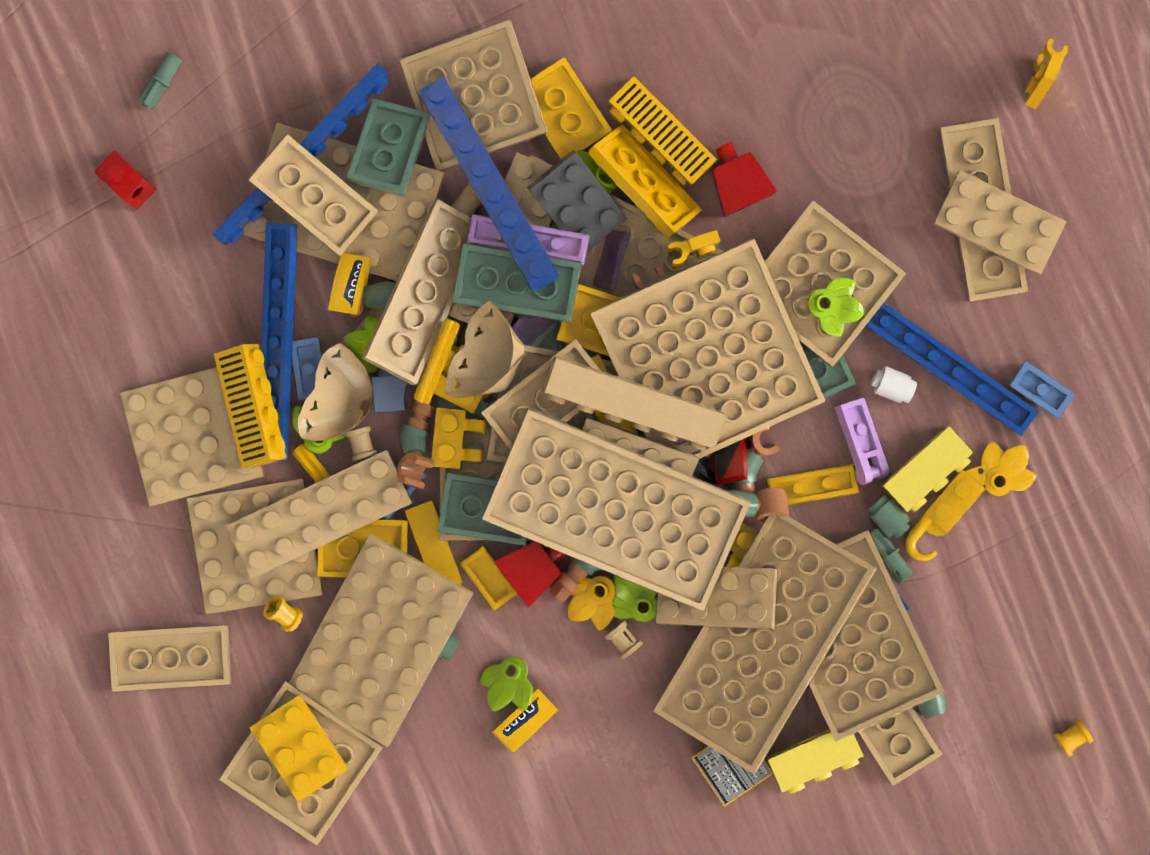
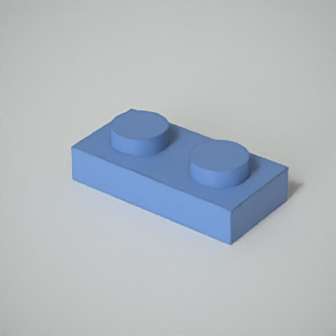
(305, 361)
(1041, 389)

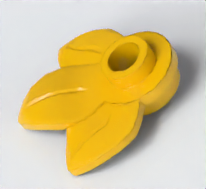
(1008, 465)
(590, 604)

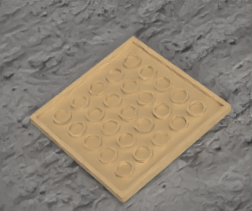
(716, 341)

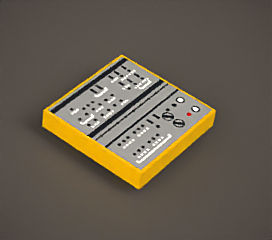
(726, 776)

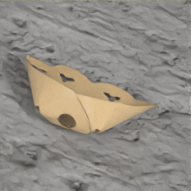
(489, 356)
(337, 396)

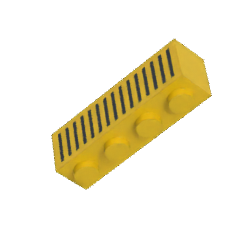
(662, 132)
(250, 405)

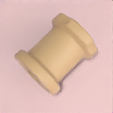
(361, 443)
(623, 640)

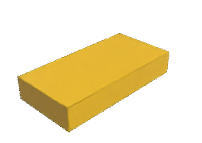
(488, 578)

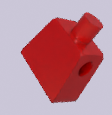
(124, 180)
(739, 180)
(530, 570)

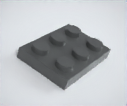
(577, 199)

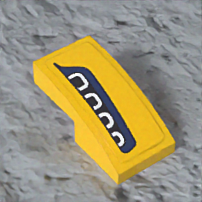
(349, 284)
(524, 723)

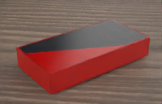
(731, 463)

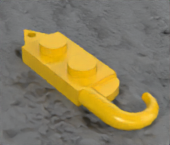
(947, 509)

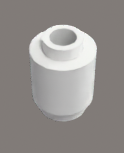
(893, 385)

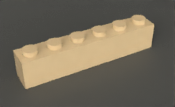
(633, 402)

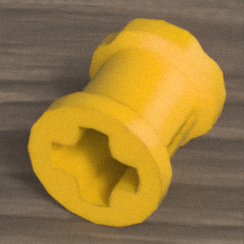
(281, 612)
(1073, 738)

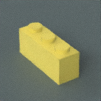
(927, 470)
(813, 759)

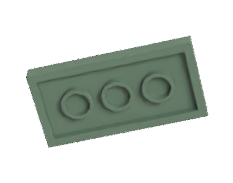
(495, 277)

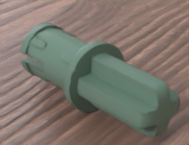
(159, 81)
(890, 556)

